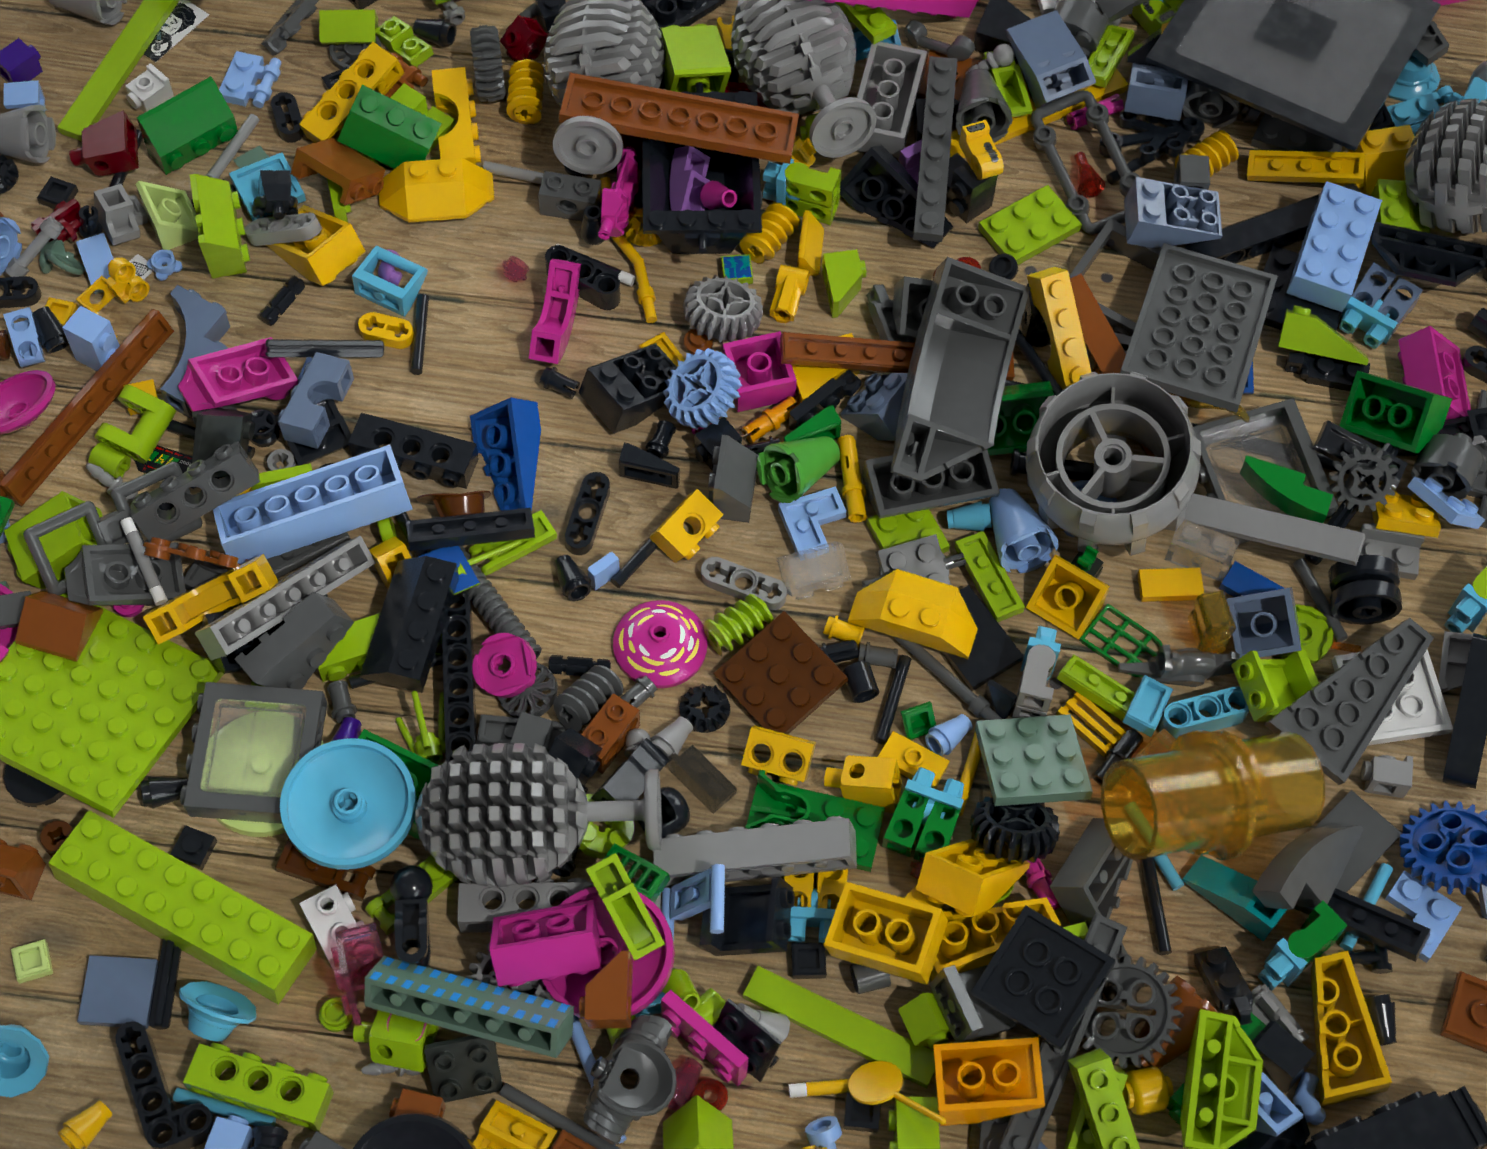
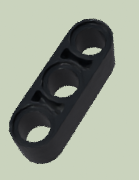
(596, 280)

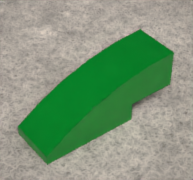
(1286, 489)

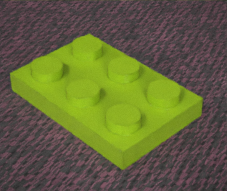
(1030, 225)

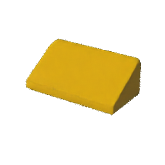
(810, 244)

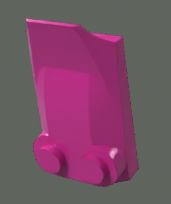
(236, 377)

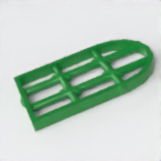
(1120, 632)

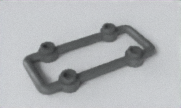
(1045, 140)

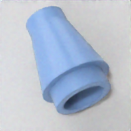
(946, 736)

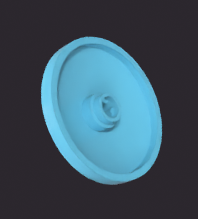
(348, 803)

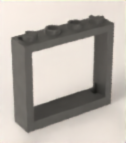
(1114, 236)

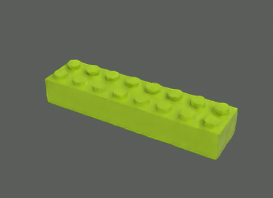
(183, 906)

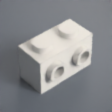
(328, 914)

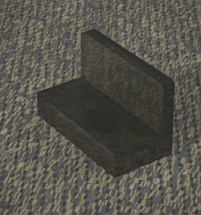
(702, 778)

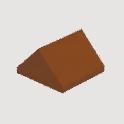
(56, 624)

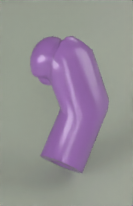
(388, 273)

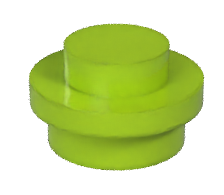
(333, 1015)

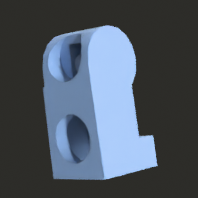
(24, 337)

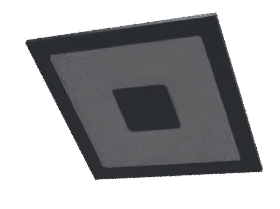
(1298, 59)

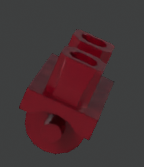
(68, 215)

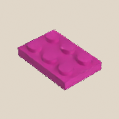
(704, 1039)

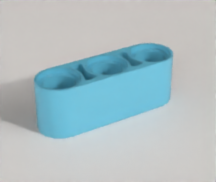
(1215, 703)

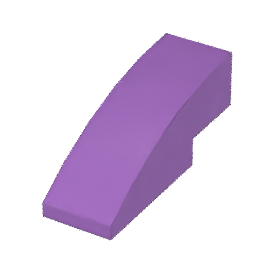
(687, 178)

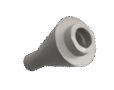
(775, 1023)

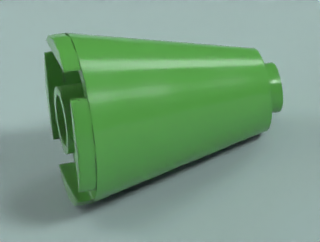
(796, 466)

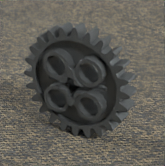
(1123, 1042)

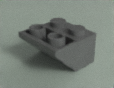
(733, 479)

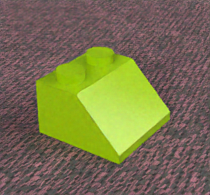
(1396, 206)

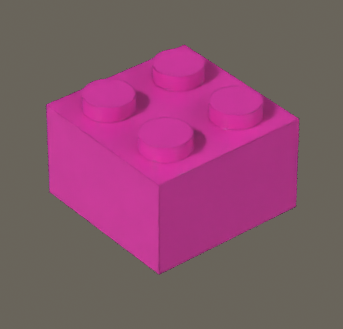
(761, 371)

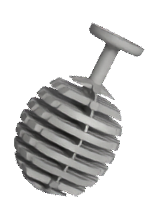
(607, 42)
(803, 61)
(1449, 165)
(517, 814)

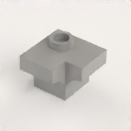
(119, 214)

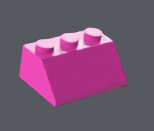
(1435, 366)
(545, 943)

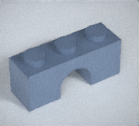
(322, 379)

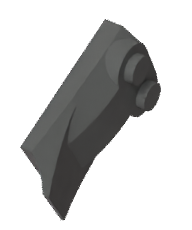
(114, 578)

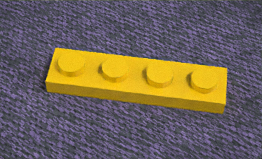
(1306, 166)

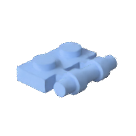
(243, 75)

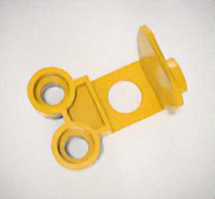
(121, 283)

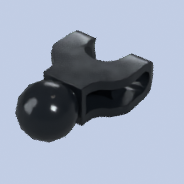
(411, 889)

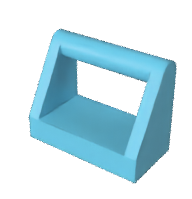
(383, 292)

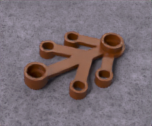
(161, 549)

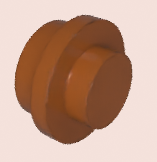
(693, 341)

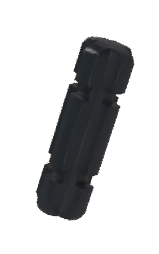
(282, 300)
(574, 665)

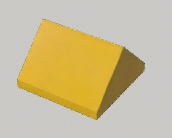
(1068, 597)

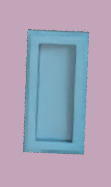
(1147, 705)

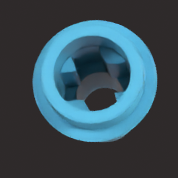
(970, 517)

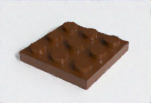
(781, 675)

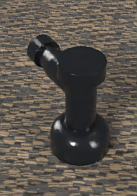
(1377, 959)

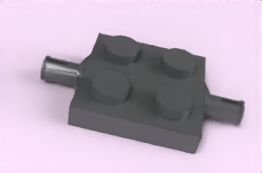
(919, 558)

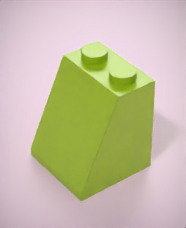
(693, 57)
(59, 545)

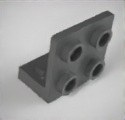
(965, 1014)

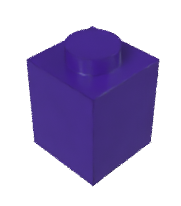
(19, 62)

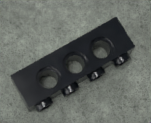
(431, 446)

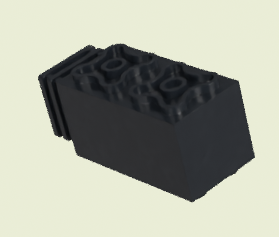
(1412, 1123)

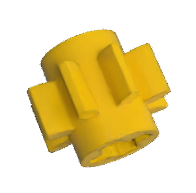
(803, 151)

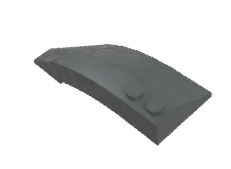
(957, 369)

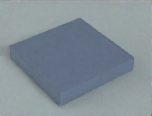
(118, 991)

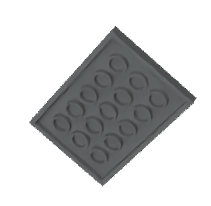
(1200, 326)

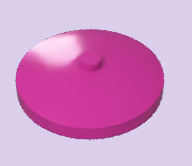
(649, 971)

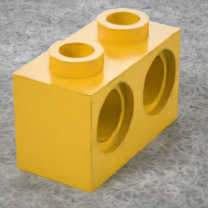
(779, 745)

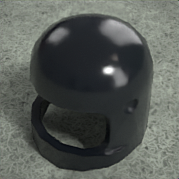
(674, 812)

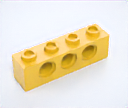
(373, 60)

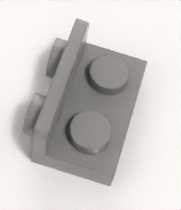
(1398, 546)

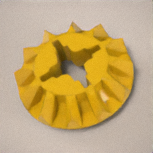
(633, 231)

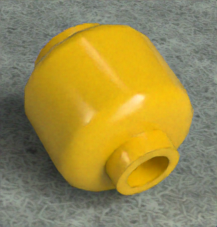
(1147, 1090)

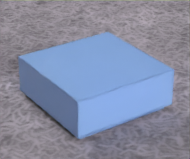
(603, 570)

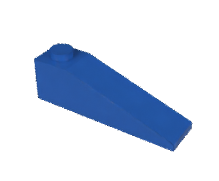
(509, 443)

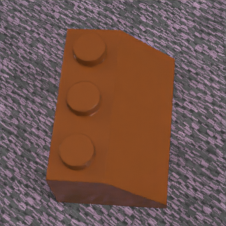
(20, 870)

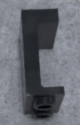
(753, 920)

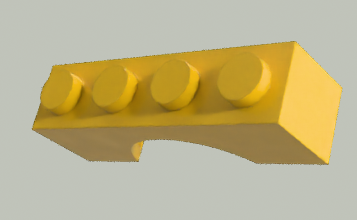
(452, 97)
(1055, 300)
(210, 597)

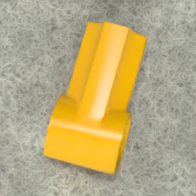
(789, 288)

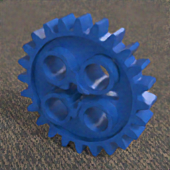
(1443, 837)

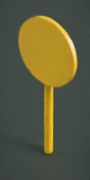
(880, 1082)

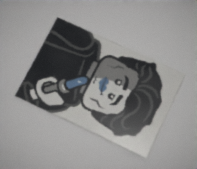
(176, 27)

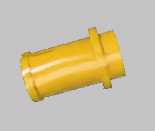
(843, 630)

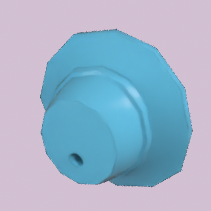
(1415, 81)
(215, 1009)
(21, 1060)

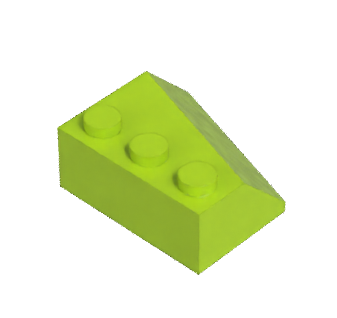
(219, 226)

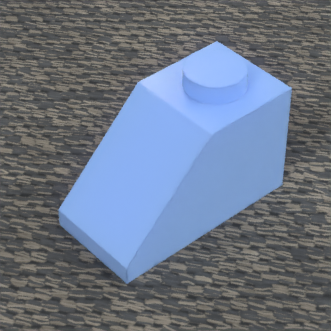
(1275, 1110)

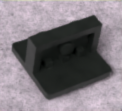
(463, 1068)

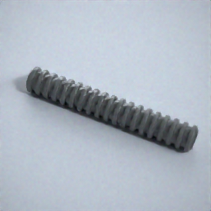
(495, 610)

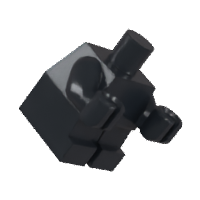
(275, 195)

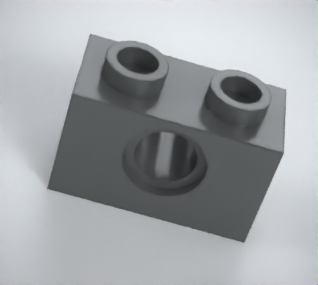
(568, 195)

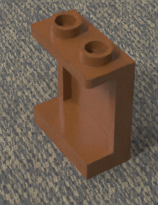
(343, 166)

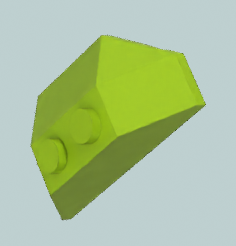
(1220, 1084)

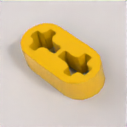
(386, 329)

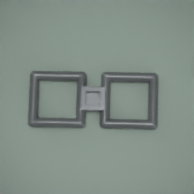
(106, 529)

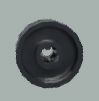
(1365, 591)

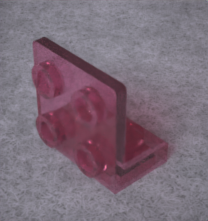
(356, 955)

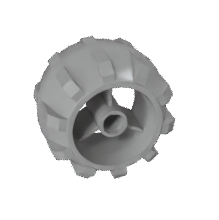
(1120, 407)

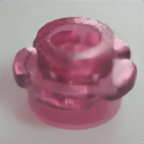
(515, 269)

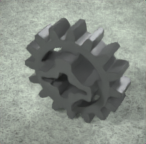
(1373, 470)

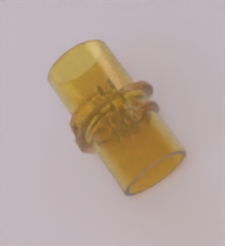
(1212, 794)

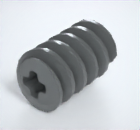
(586, 697)

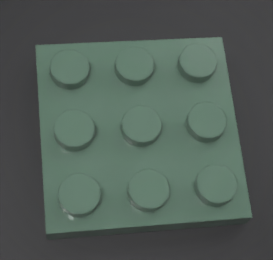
(1033, 760)

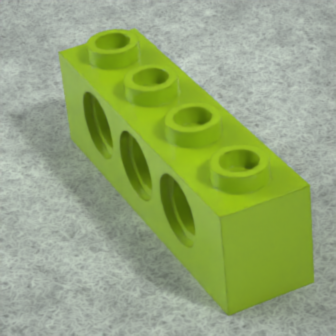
(1103, 1101)
(305, 1111)

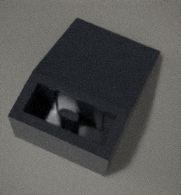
(628, 387)

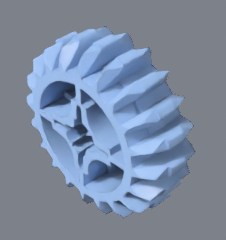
(686, 388)

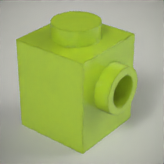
(925, 1021)

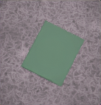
(250, 157)

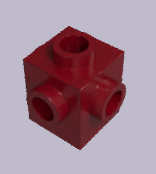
(524, 39)

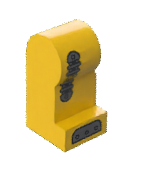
(980, 150)

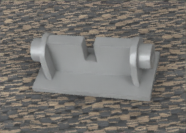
(1269, 1008)

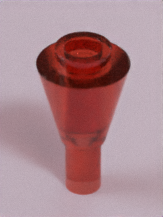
(1089, 181)

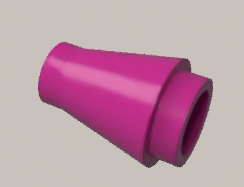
(717, 196)

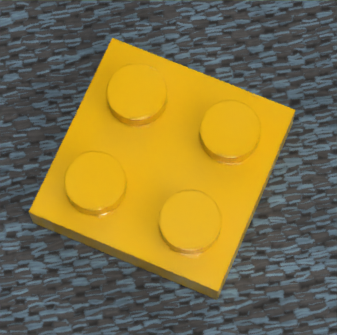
(1406, 515)

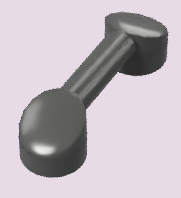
(960, 49)

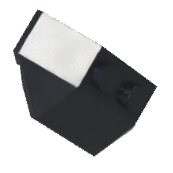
(1428, 255)

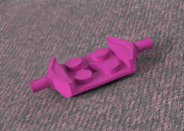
(620, 196)

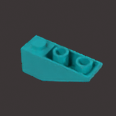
(1233, 895)

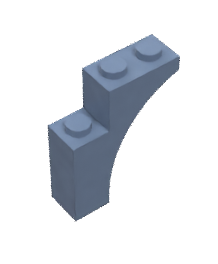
(204, 328)

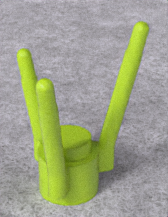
(426, 743)

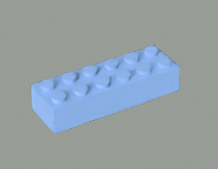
(312, 506)

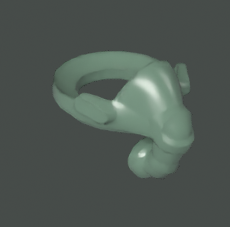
(55, 253)

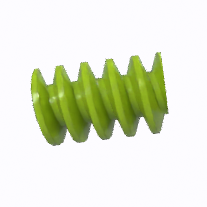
(737, 621)

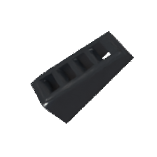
(645, 467)

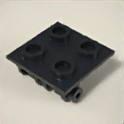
(749, 1038)

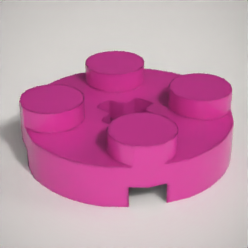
(491, 655)

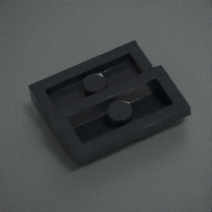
(334, 439)

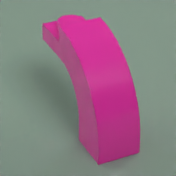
(557, 317)

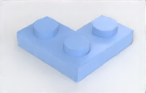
(1452, 509)
(806, 514)
(1425, 907)

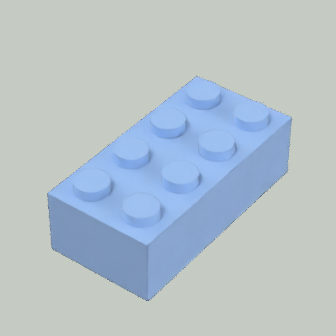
(1334, 246)

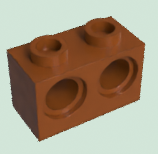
(610, 728)

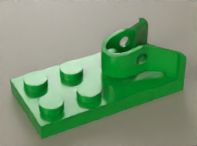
(787, 804)

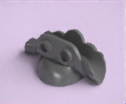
(642, 1049)

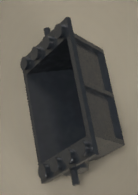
(707, 230)

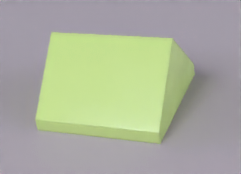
(169, 214)

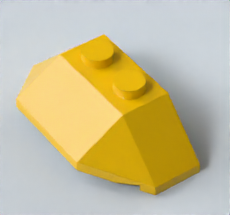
(436, 190)
(917, 612)

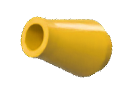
(84, 1127)

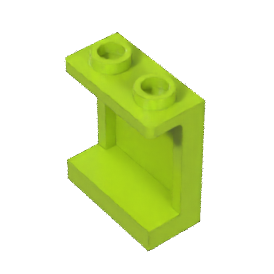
(1273, 683)

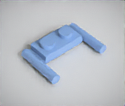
(695, 896)

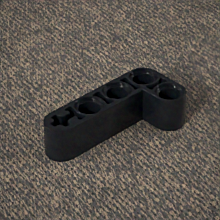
(156, 1087)

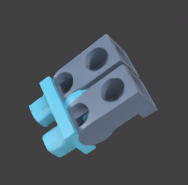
(1378, 316)

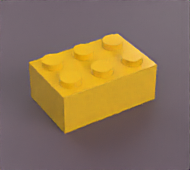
(886, 932)

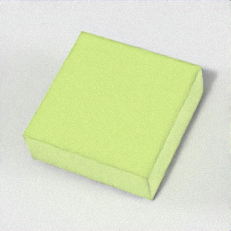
(32, 961)

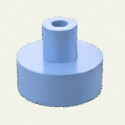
(824, 1132)

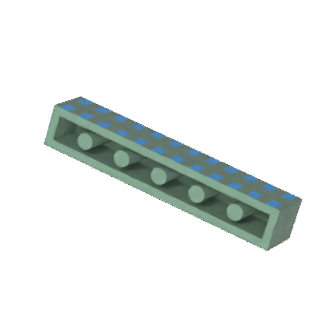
(469, 1006)

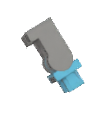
(1037, 668)

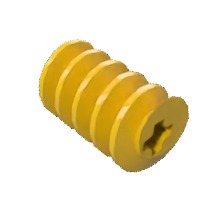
(525, 91)
(1218, 147)
(777, 224)

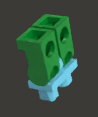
(928, 807)
(1302, 947)

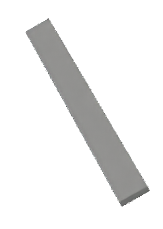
(1267, 526)

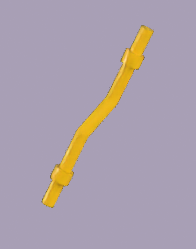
(645, 292)

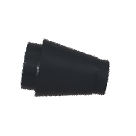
(435, 30)
(591, 225)
(49, 330)
(572, 579)
(161, 790)
(1383, 1018)

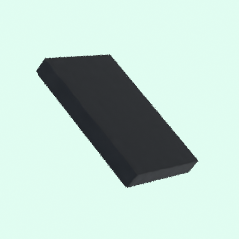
(992, 648)

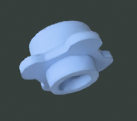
(162, 258)

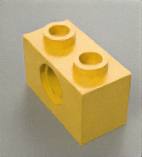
(671, 534)

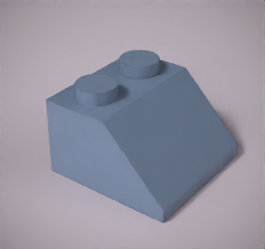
(1265, 623)

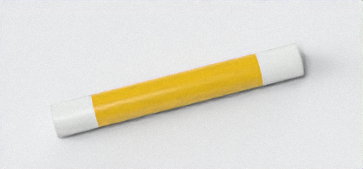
(818, 1088)

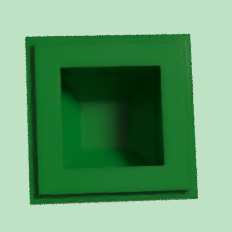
(918, 720)

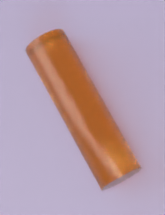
(1345, 647)

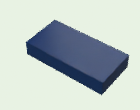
(1244, 581)

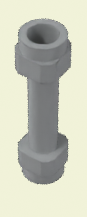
(49, 229)

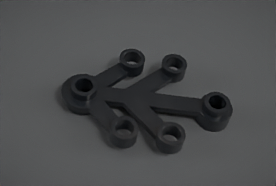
(1187, 130)

